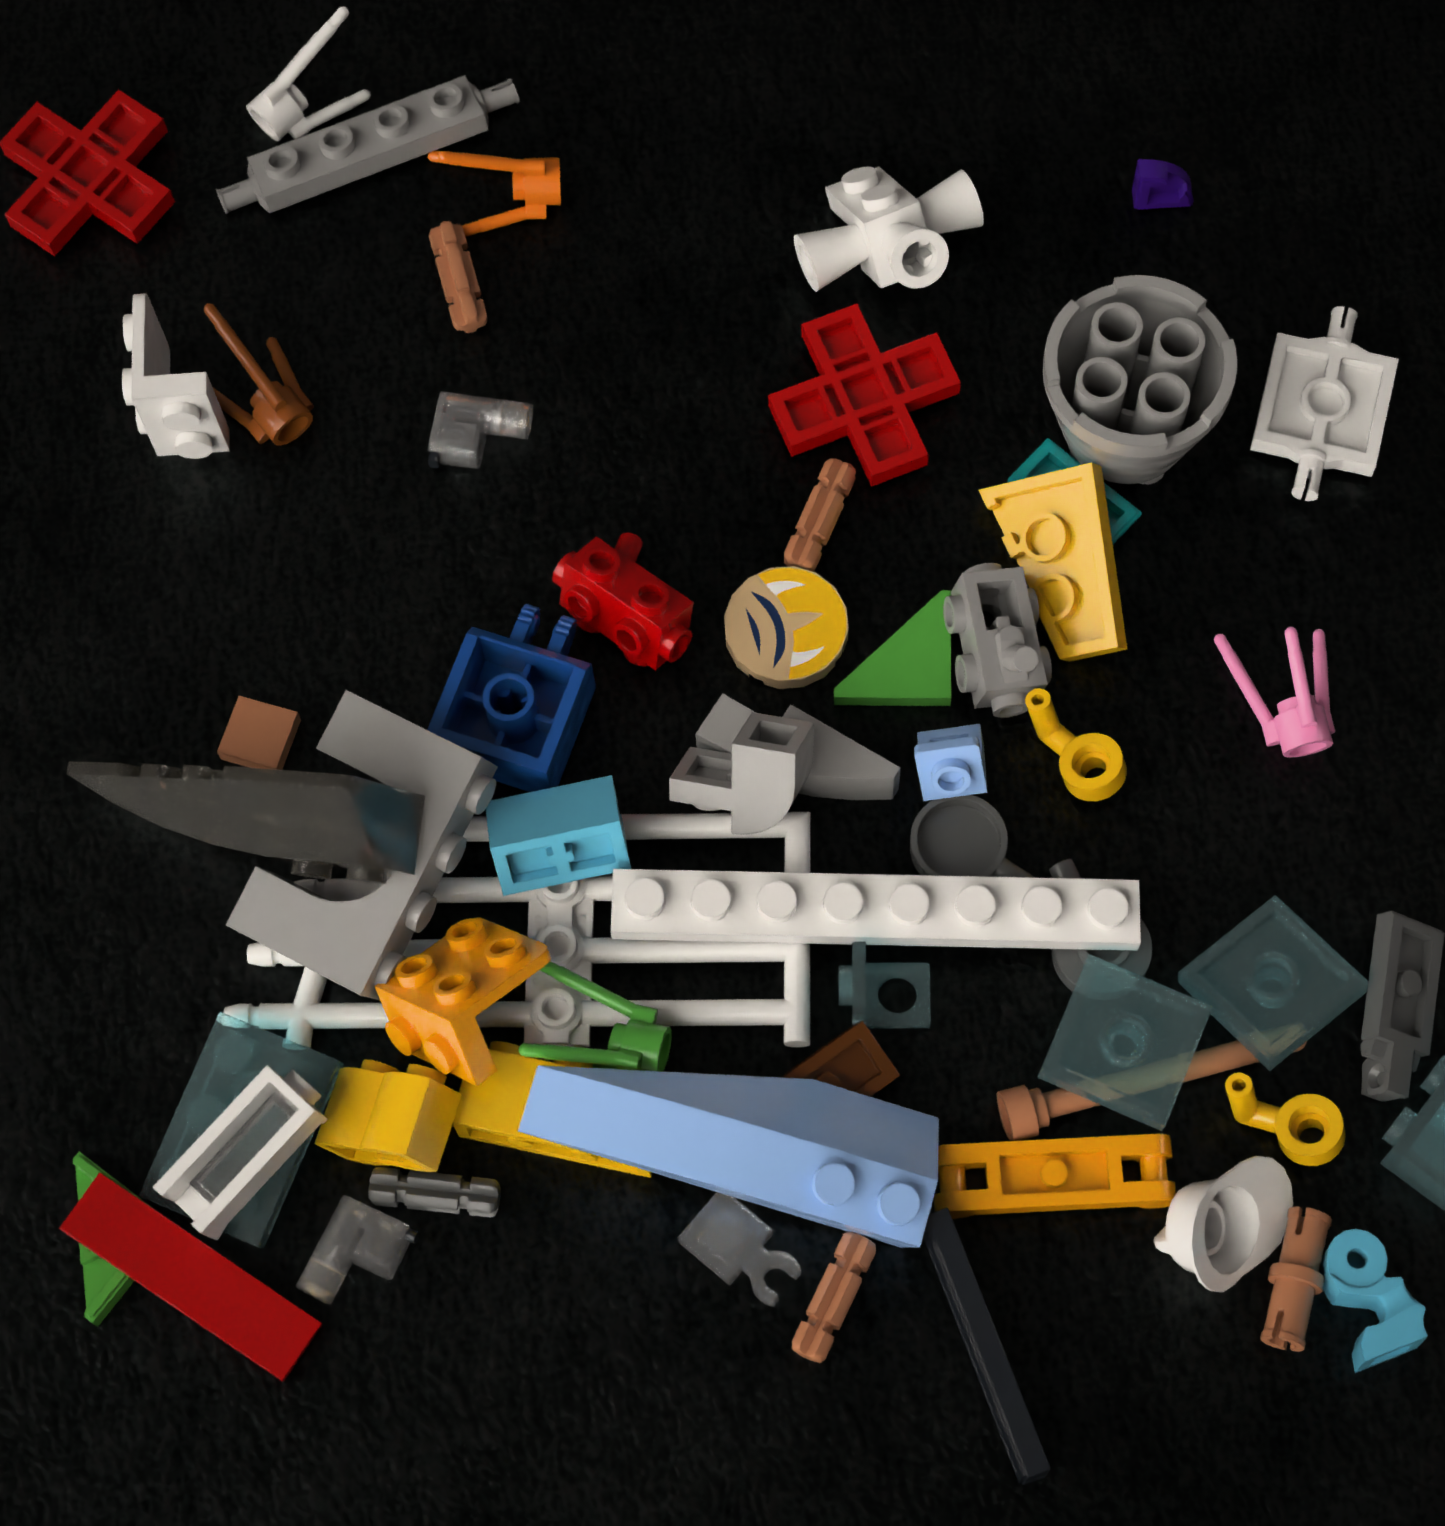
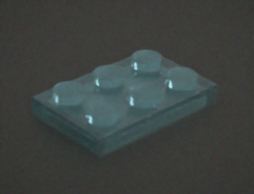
(224, 1069)

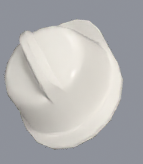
(1228, 1222)

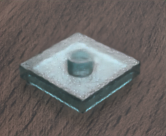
(1273, 982)
(1125, 1042)

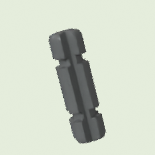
(434, 1192)

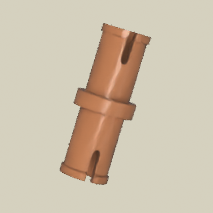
(1296, 1279)

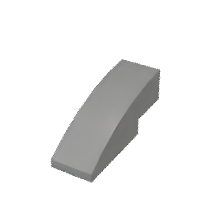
(839, 764)

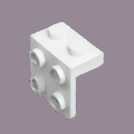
(173, 409)

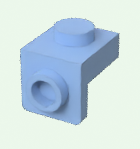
(951, 762)

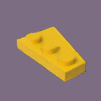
(1064, 543)

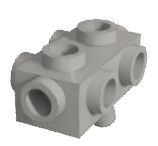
(1002, 660)

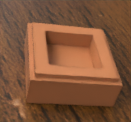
(258, 735)

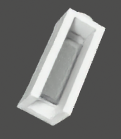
(242, 1149)

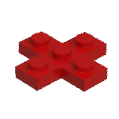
(86, 172)
(864, 394)

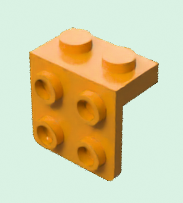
(446, 986)

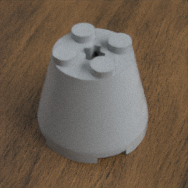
(1137, 375)

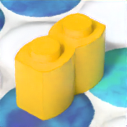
(389, 1116)

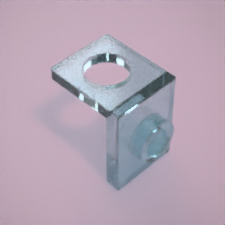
(861, 984)

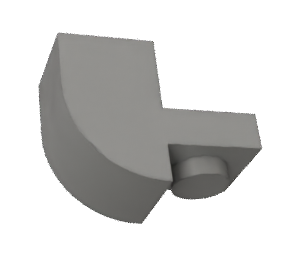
(755, 781)

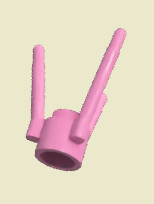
(1303, 720)

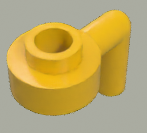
(1078, 753)
(1290, 1121)

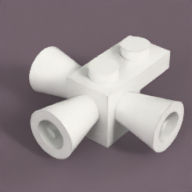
(888, 229)

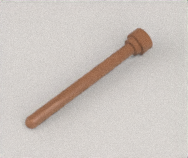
(1029, 1110)

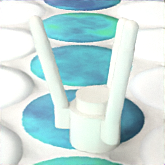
(281, 103)

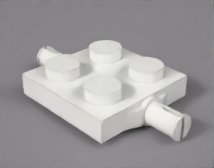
(1324, 404)

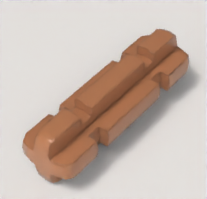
(458, 277)
(820, 515)
(833, 1297)

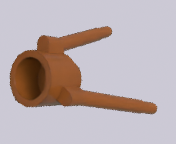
(278, 410)

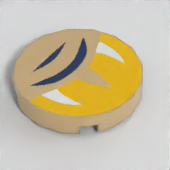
(786, 627)

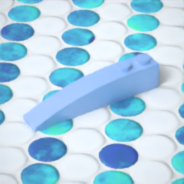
(754, 1139)

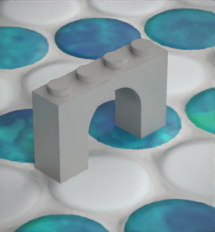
(366, 937)

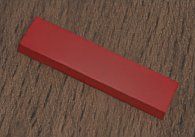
(191, 1276)

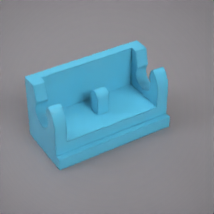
(557, 835)

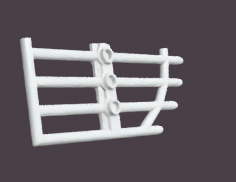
(565, 922)

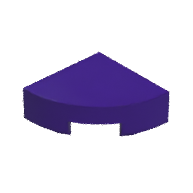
(1160, 185)

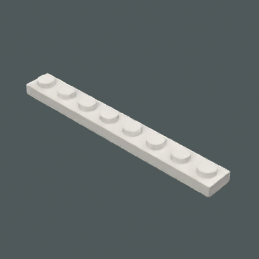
(875, 909)

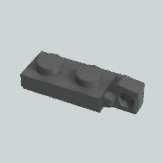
(1399, 1004)

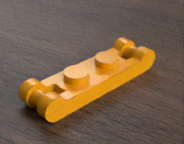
(1055, 1175)

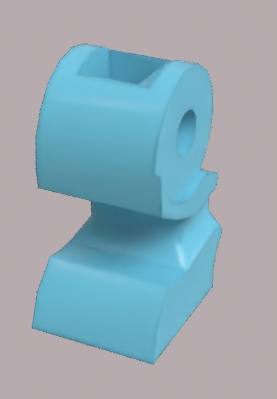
(1356, 1279)

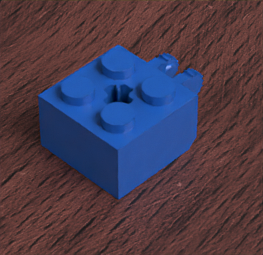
(505, 673)

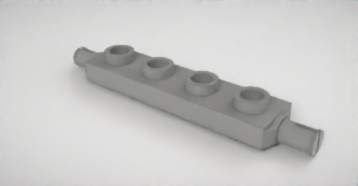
(367, 144)

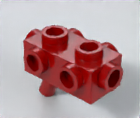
(625, 601)

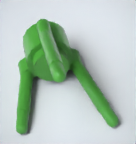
(631, 1046)

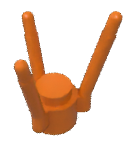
(533, 181)

